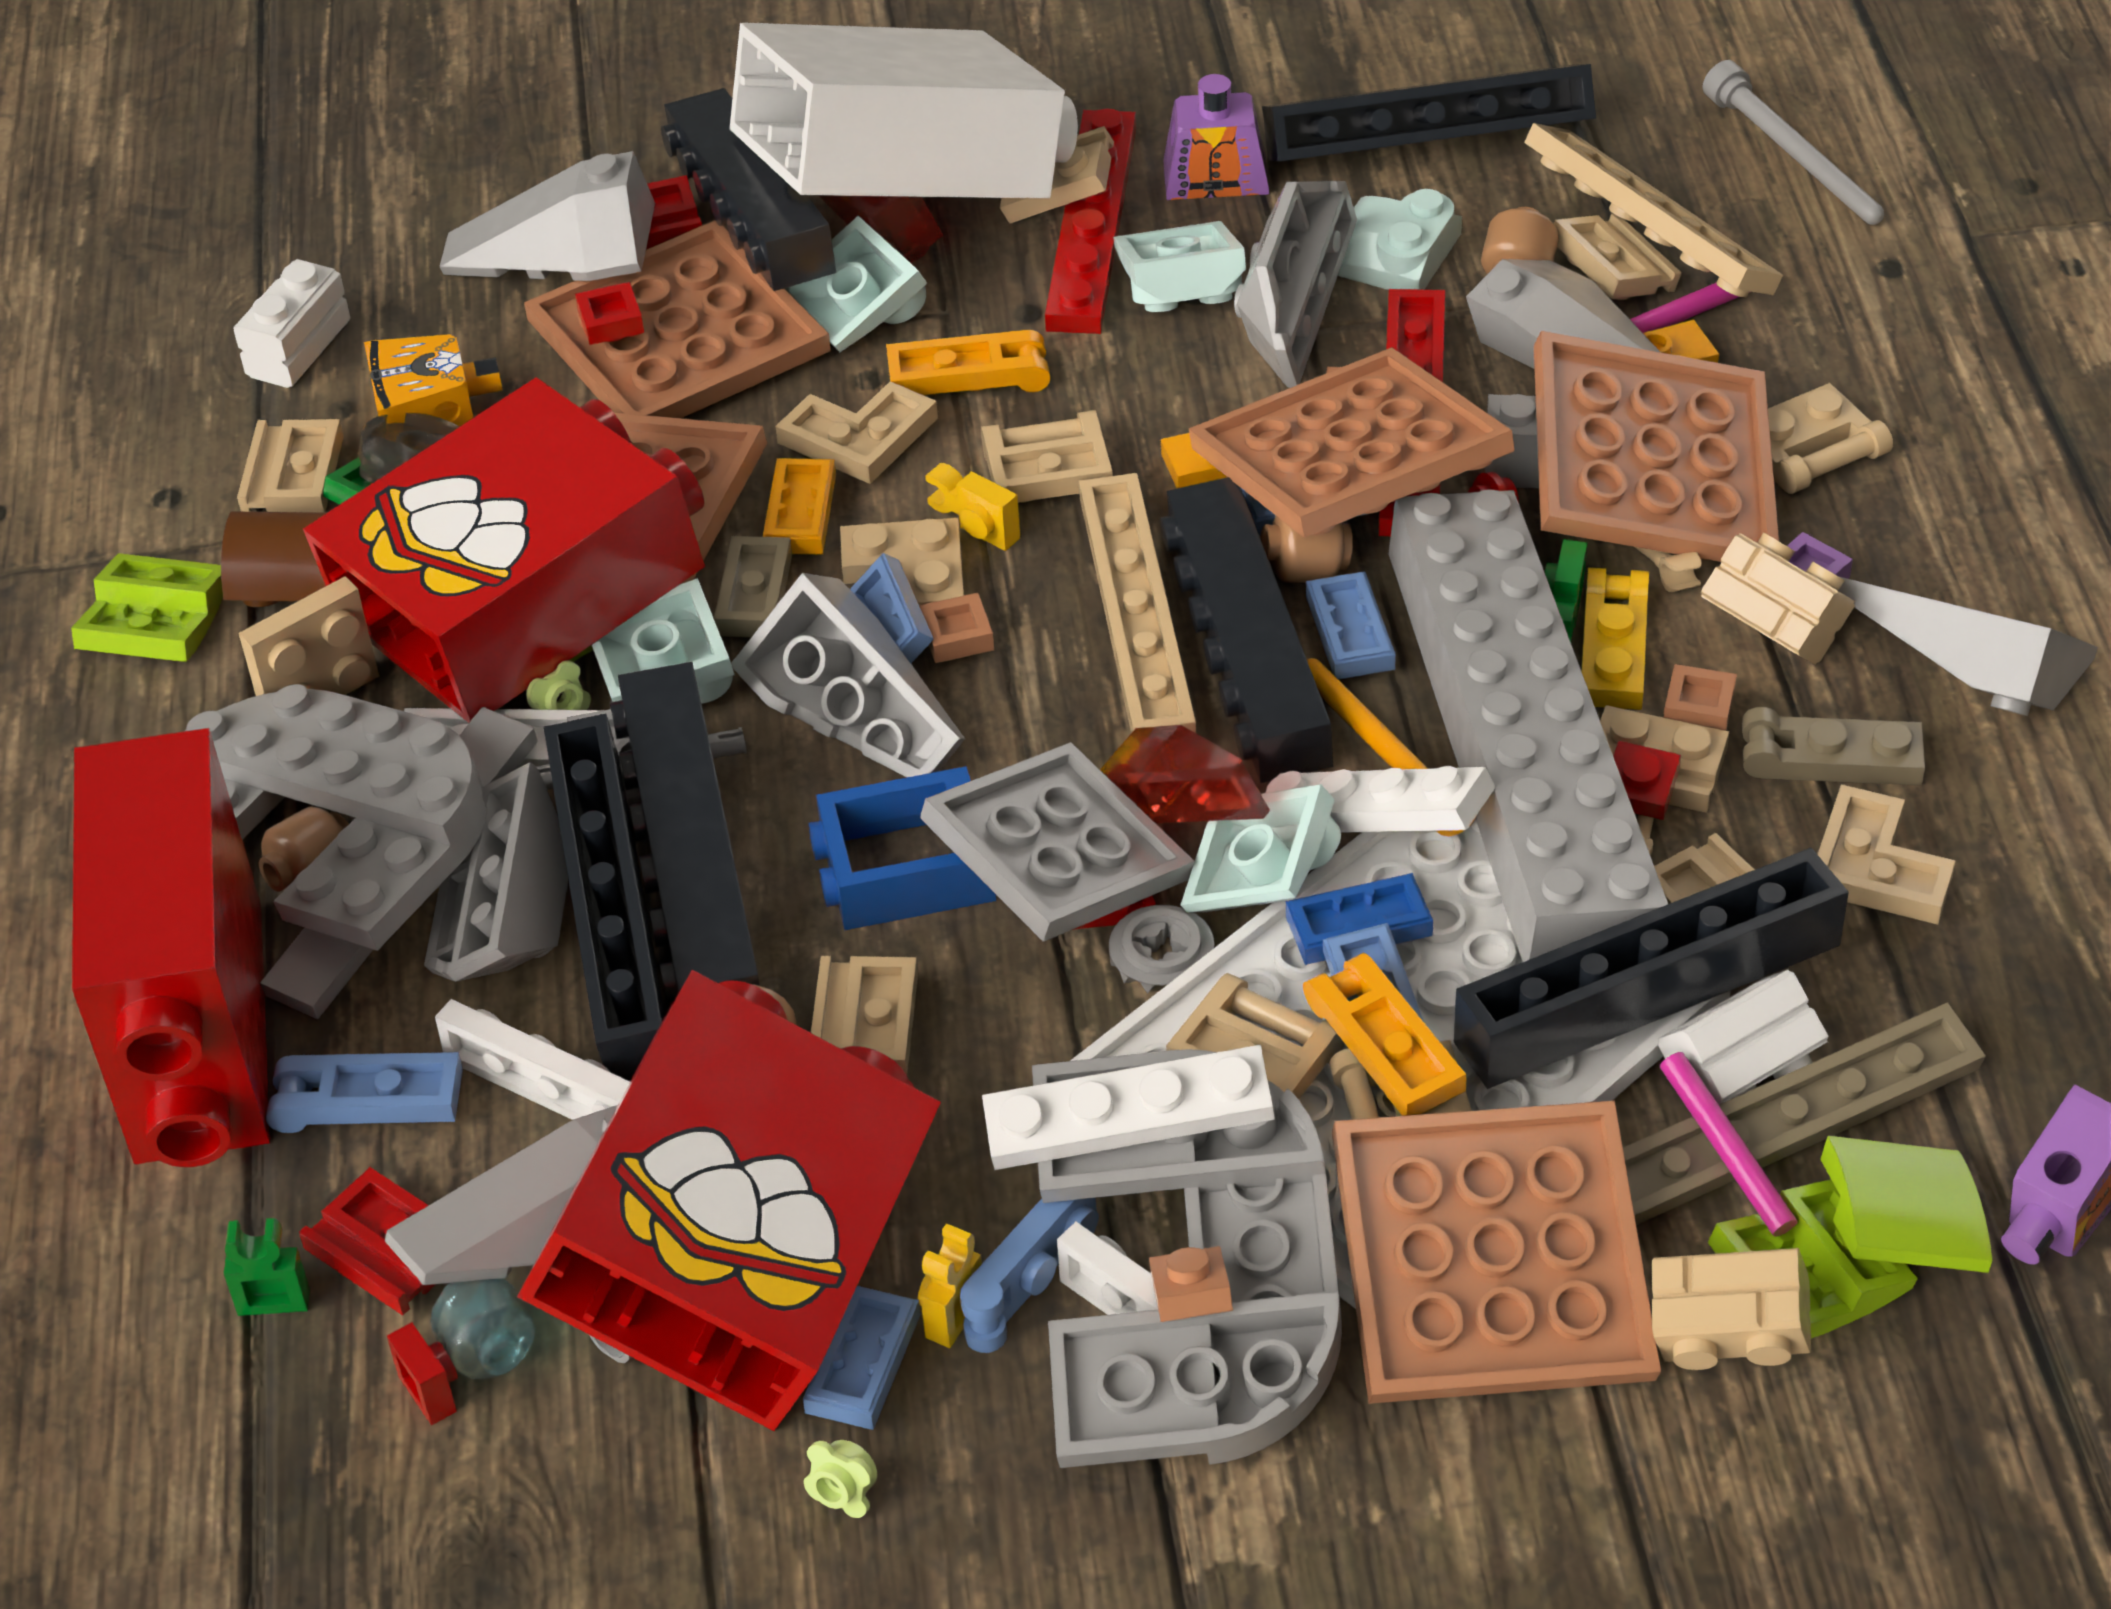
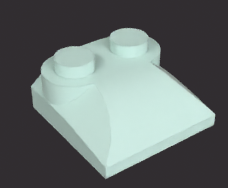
(1401, 240)
(1182, 265)
(868, 289)
(668, 633)
(1263, 858)

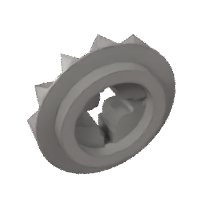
(1144, 933)

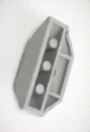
(1295, 273)
(508, 890)

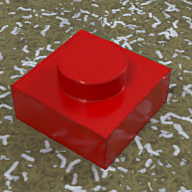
(609, 313)
(1647, 777)
(424, 1372)

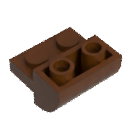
(268, 558)

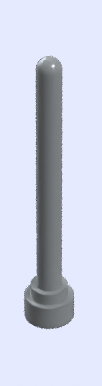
(1731, 88)

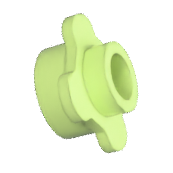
(543, 692)
(841, 1476)

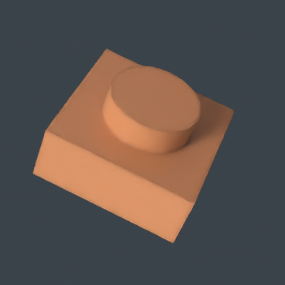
(958, 627)
(1700, 696)
(1190, 1283)

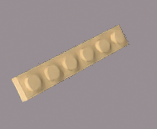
(1664, 218)
(1135, 603)

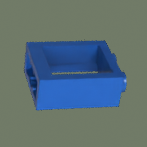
(896, 889)

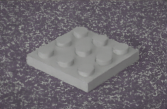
(1056, 840)

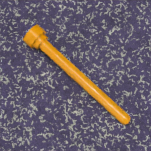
(1365, 724)

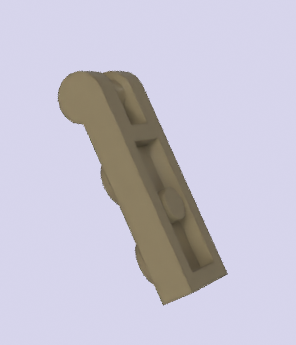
(1832, 749)

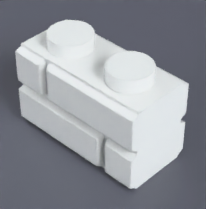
(292, 323)
(1749, 1036)

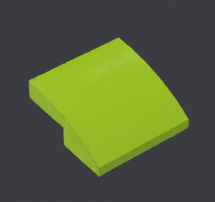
(150, 608)
(1907, 1204)
(1839, 1284)

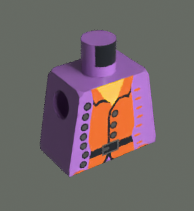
(1214, 144)
(2063, 1181)

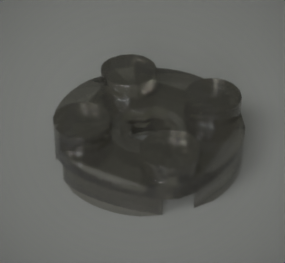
(392, 444)

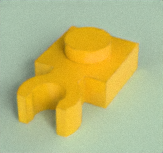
(982, 506)
(943, 1282)

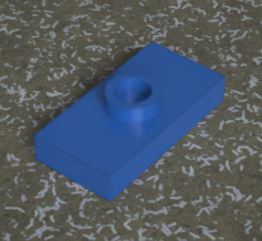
(1356, 908)

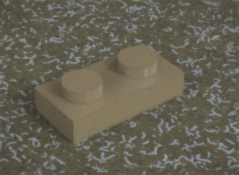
(751, 583)

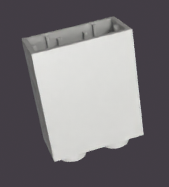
(898, 112)

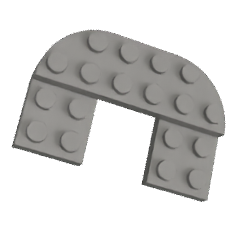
(390, 769)
(1217, 1379)

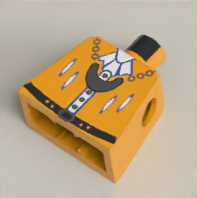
(427, 378)

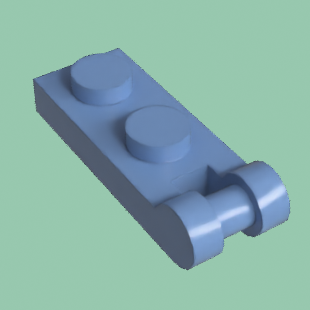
(364, 1089)
(1018, 1269)

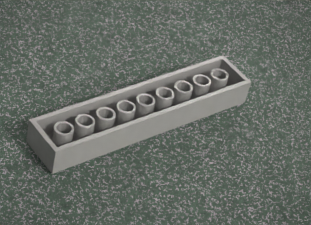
(1520, 707)

